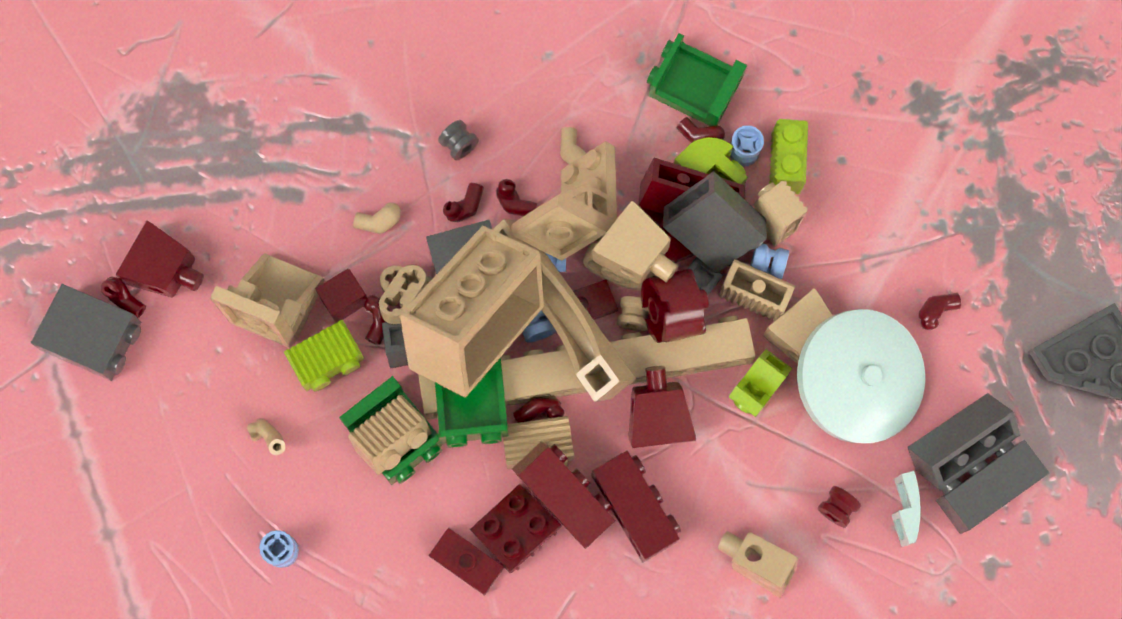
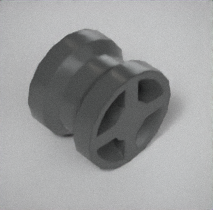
(458, 140)

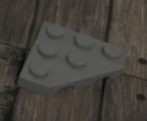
(1086, 355)

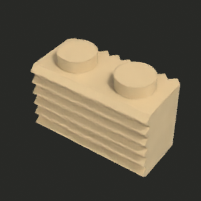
(781, 211)
(756, 290)
(529, 434)
(390, 435)

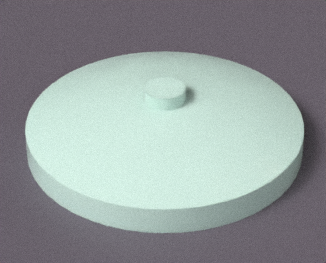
(861, 376)

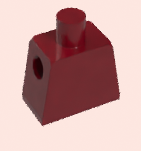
(159, 264)
(659, 412)

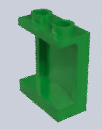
(694, 82)
(373, 403)
(475, 417)

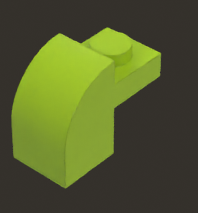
(712, 155)
(759, 383)

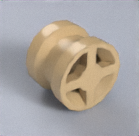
(633, 314)

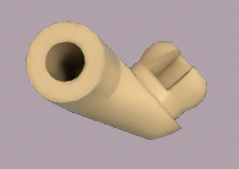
(569, 150)
(381, 221)
(272, 437)

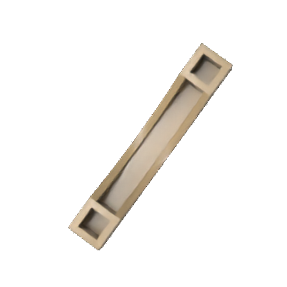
(591, 353)

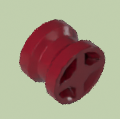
(839, 506)

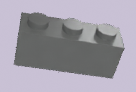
(964, 441)
(991, 485)

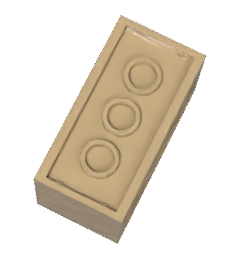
(473, 310)

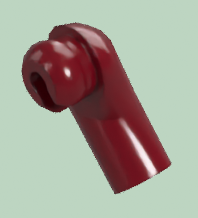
(693, 133)
(511, 201)
(465, 208)
(118, 293)
(934, 308)
(375, 333)
(539, 406)

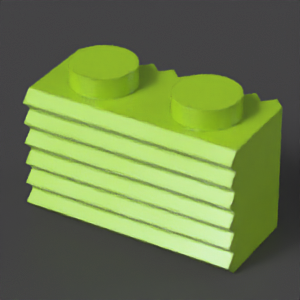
(789, 153)
(324, 356)

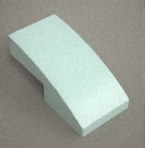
(907, 520)

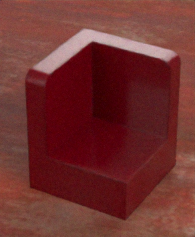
(342, 295)

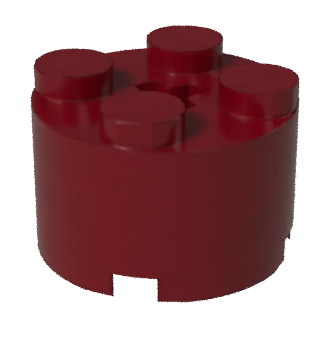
(674, 306)

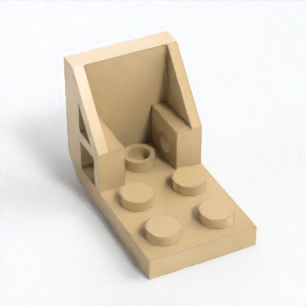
(580, 212)
(270, 300)

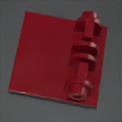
(515, 528)

